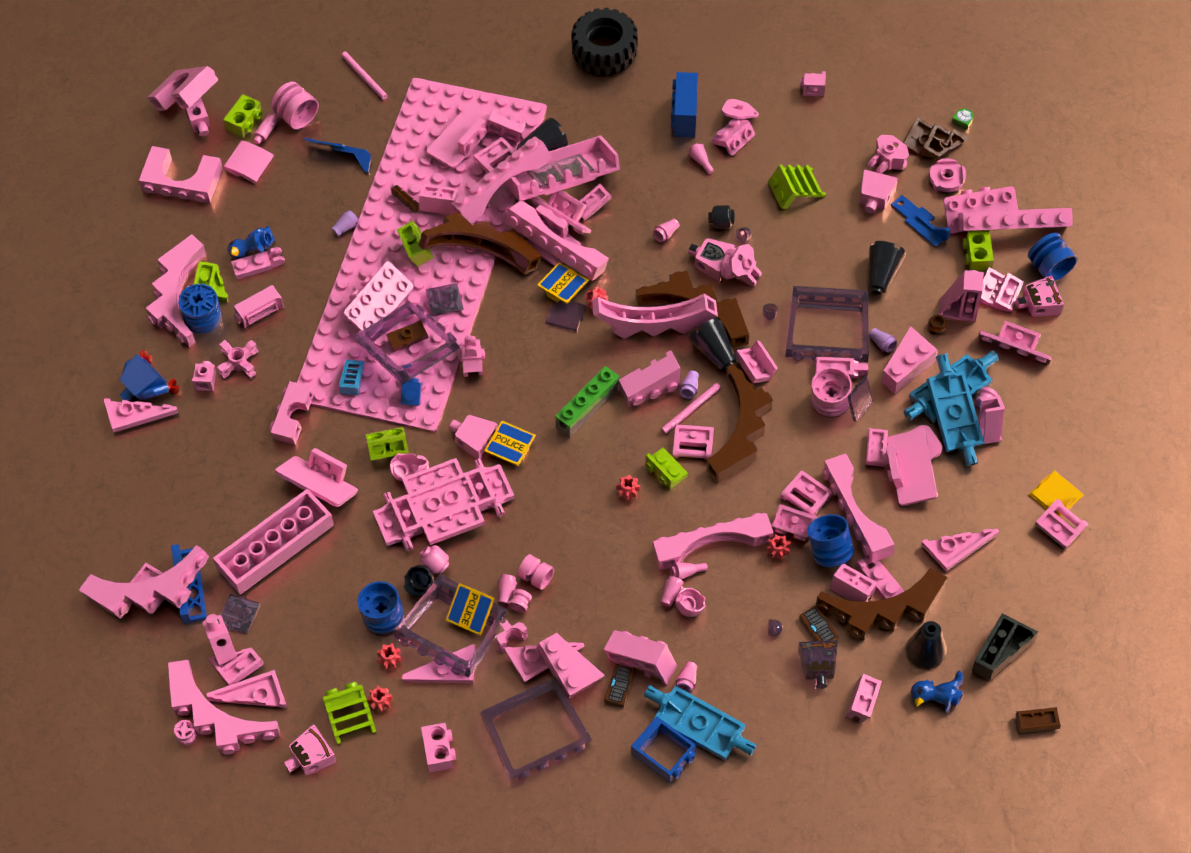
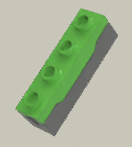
(587, 401)

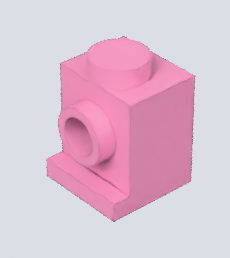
(813, 84)
(204, 376)

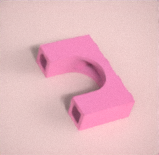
(184, 87)
(198, 187)

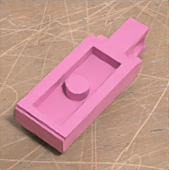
(848, 365)

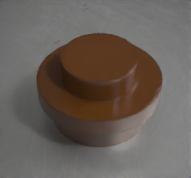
(937, 323)

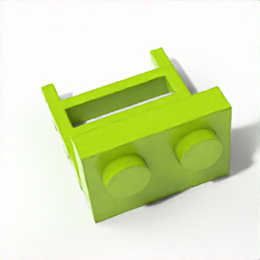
(794, 182)
(339, 699)

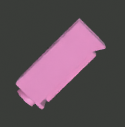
(258, 306)
(991, 418)

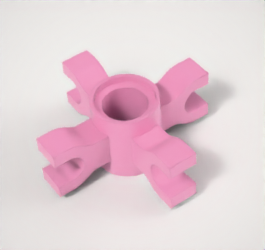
(237, 365)

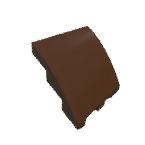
(931, 140)

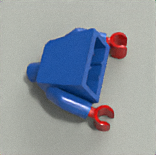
(143, 380)

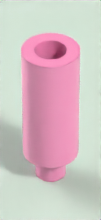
(265, 127)

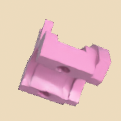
(516, 631)

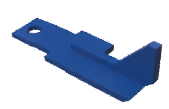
(362, 155)
(920, 221)

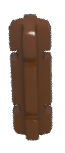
(405, 198)

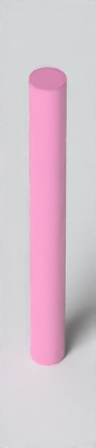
(364, 75)
(690, 408)

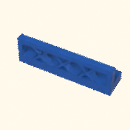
(185, 609)

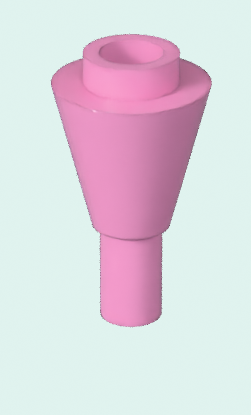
(699, 154)
(684, 570)

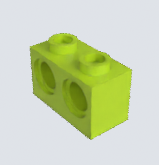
(243, 116)
(410, 236)
(982, 250)
(387, 443)

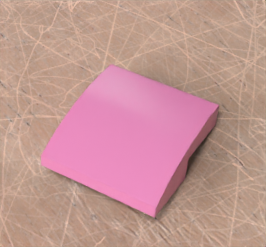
(248, 161)
(1000, 290)

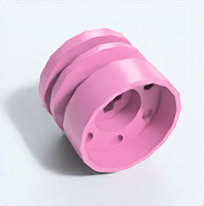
(294, 105)
(831, 382)

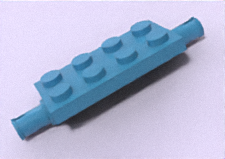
(976, 378)
(955, 410)
(700, 722)

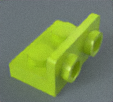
(666, 468)

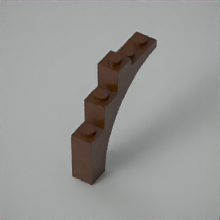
(483, 236)
(681, 289)
(740, 448)
(887, 612)

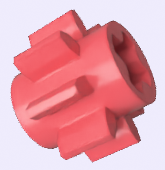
(591, 294)
(628, 487)
(778, 547)
(389, 656)
(379, 693)

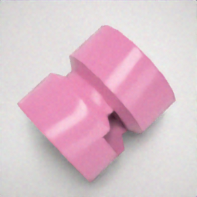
(538, 573)

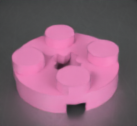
(945, 184)

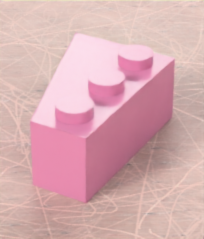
(963, 297)
(908, 361)
(651, 382)
(642, 654)
(568, 665)

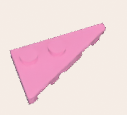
(131, 414)
(953, 549)
(529, 661)
(440, 673)
(258, 690)

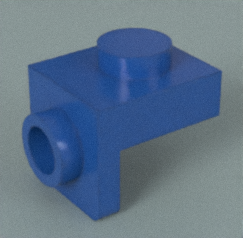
(411, 392)

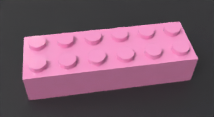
(273, 541)

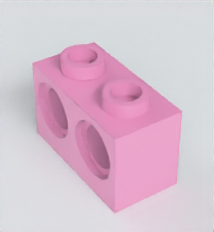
(436, 747)

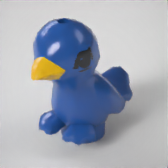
(256, 241)
(945, 693)

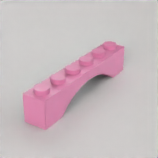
(528, 157)
(1015, 219)
(582, 259)
(750, 530)
(874, 538)

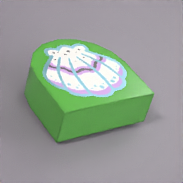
(963, 117)

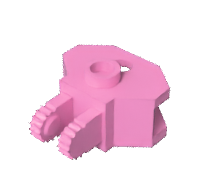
(888, 155)
(740, 265)
(471, 355)

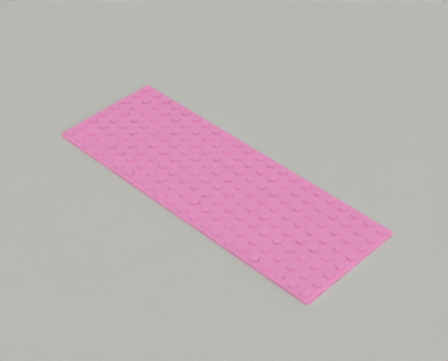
(405, 162)

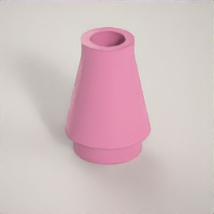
(664, 231)
(506, 585)
(671, 588)
(687, 677)

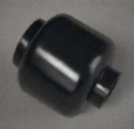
(722, 217)

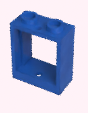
(649, 734)

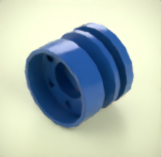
(1052, 256)
(200, 308)
(830, 540)
(380, 598)

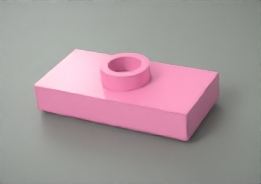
(594, 201)
(876, 447)

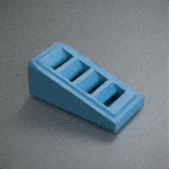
(351, 389)

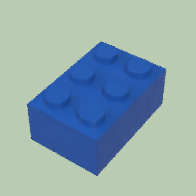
(684, 104)

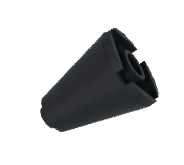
(548, 133)
(883, 265)
(714, 343)
(927, 646)

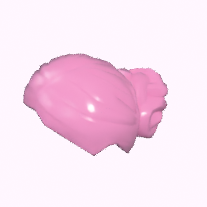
(407, 464)

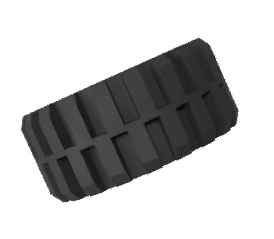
(604, 24)

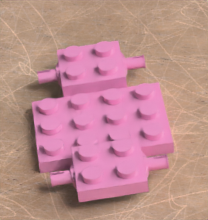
(442, 502)

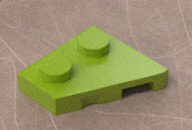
(209, 275)

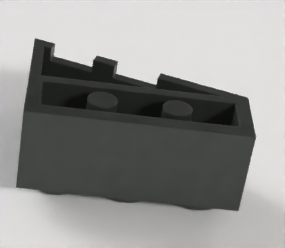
(1003, 645)

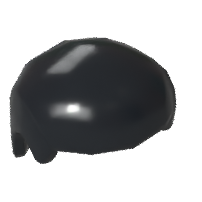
(418, 580)

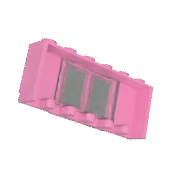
(566, 169)

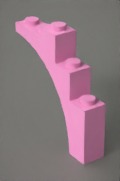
(174, 268)
(655, 320)
(146, 594)
(208, 719)

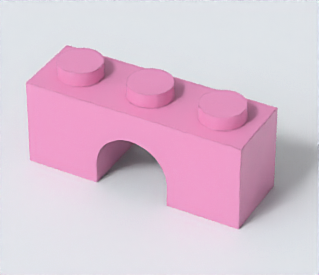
(295, 397)

